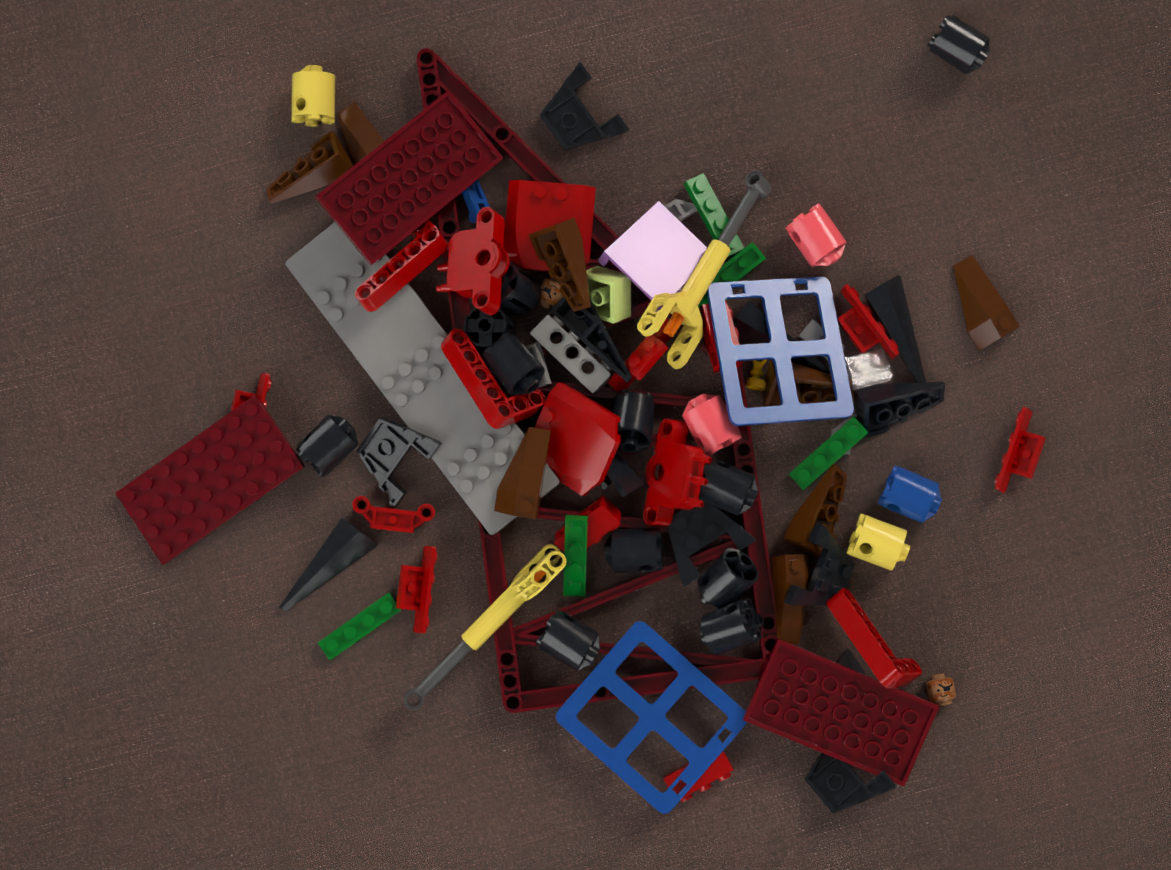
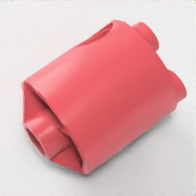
(817, 237)
(709, 423)

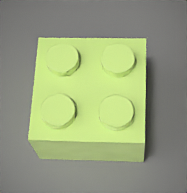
(609, 293)

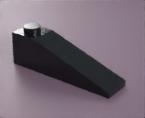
(886, 404)

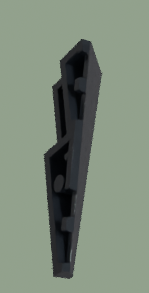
(591, 330)
(753, 330)

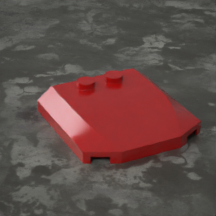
(541, 205)
(581, 438)

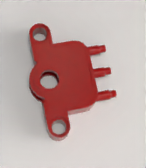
(468, 258)
(678, 474)

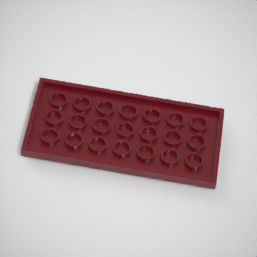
(409, 177)
(210, 479)
(840, 712)

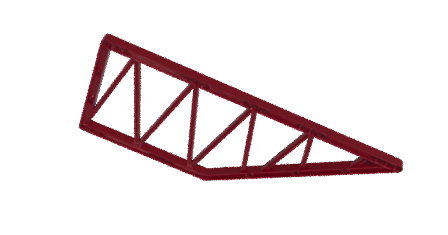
(720, 668)

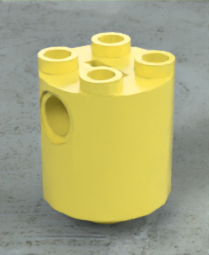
(313, 96)
(878, 542)

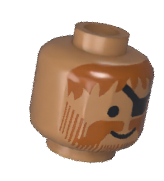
(550, 293)
(940, 689)

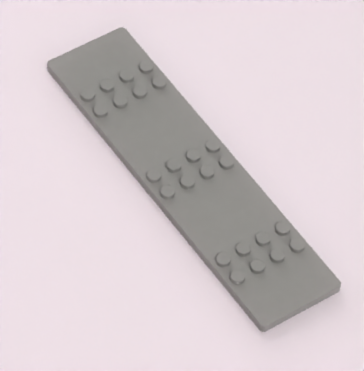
(405, 360)

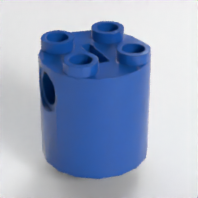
(910, 495)

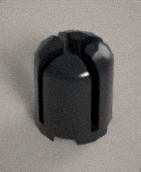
(519, 291)
(498, 324)

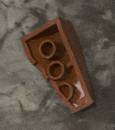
(358, 132)
(317, 169)
(564, 254)
(983, 307)
(811, 386)
(523, 481)
(818, 508)
(790, 570)

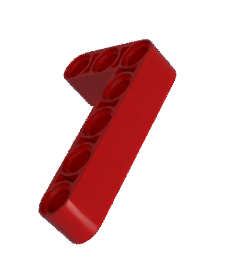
(402, 267)
(482, 386)
(870, 644)

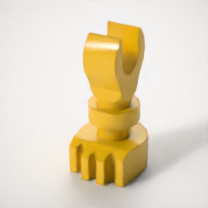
(755, 382)

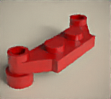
(393, 519)

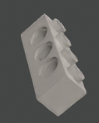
(542, 334)

